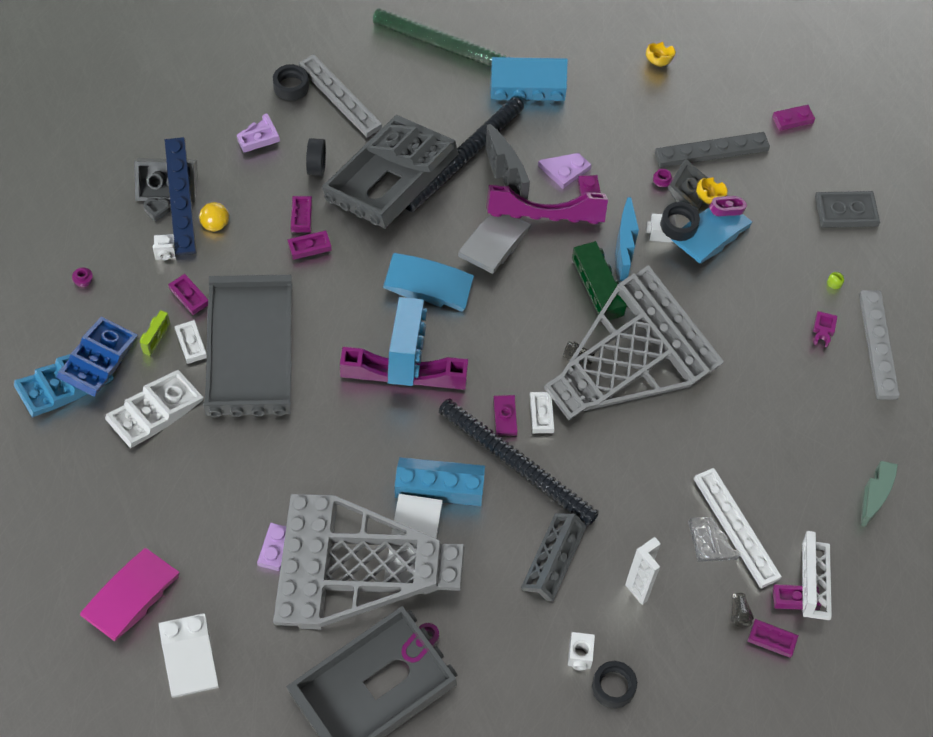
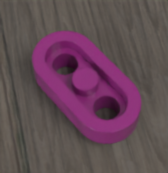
(728, 206)
(431, 629)

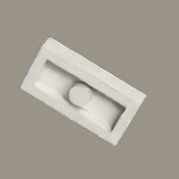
(190, 342)
(541, 412)

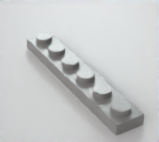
(341, 96)
(879, 345)

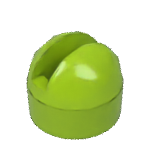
(835, 280)

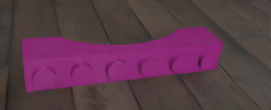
(587, 207)
(364, 365)

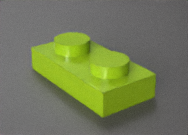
(157, 328)

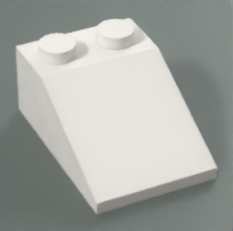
(188, 655)

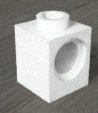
(583, 642)

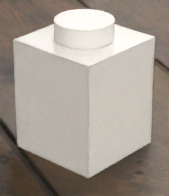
(654, 229)

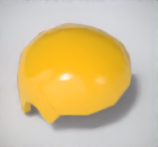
(659, 54)
(709, 189)
(214, 216)

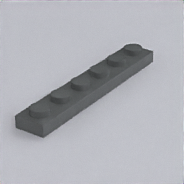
(712, 149)

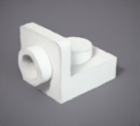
(164, 247)

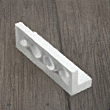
(643, 570)
(810, 578)

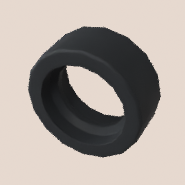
(291, 93)
(316, 157)
(674, 232)
(623, 669)

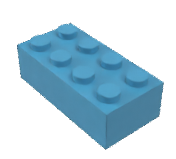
(407, 341)

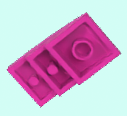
(129, 594)

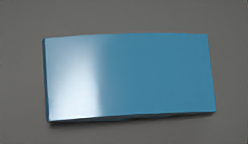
(713, 234)
(626, 241)
(428, 281)
(46, 392)

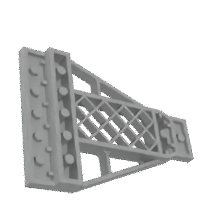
(668, 327)
(308, 556)

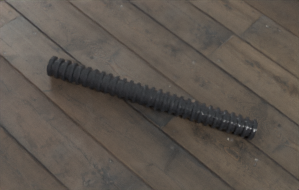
(470, 148)
(518, 461)

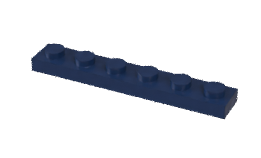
(180, 196)

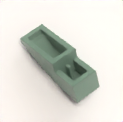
(877, 490)

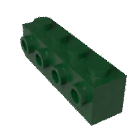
(598, 279)

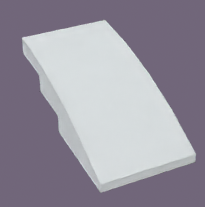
(154, 408)
(419, 514)

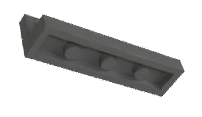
(558, 555)

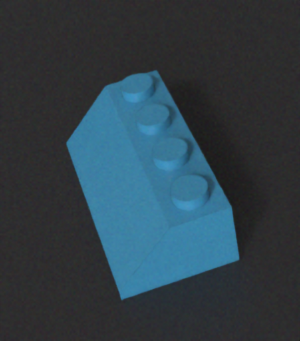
(529, 78)
(440, 480)

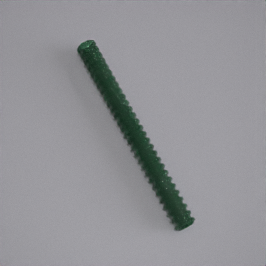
(440, 39)

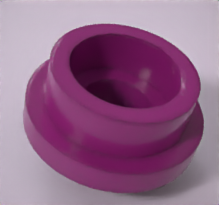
(662, 178)
(82, 281)

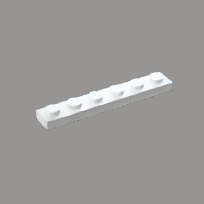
(737, 528)

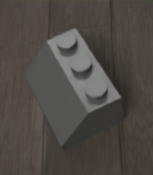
(152, 179)

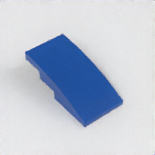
(97, 356)

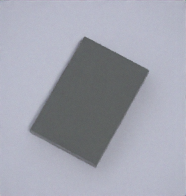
(847, 209)

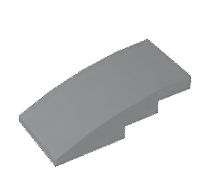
(494, 241)

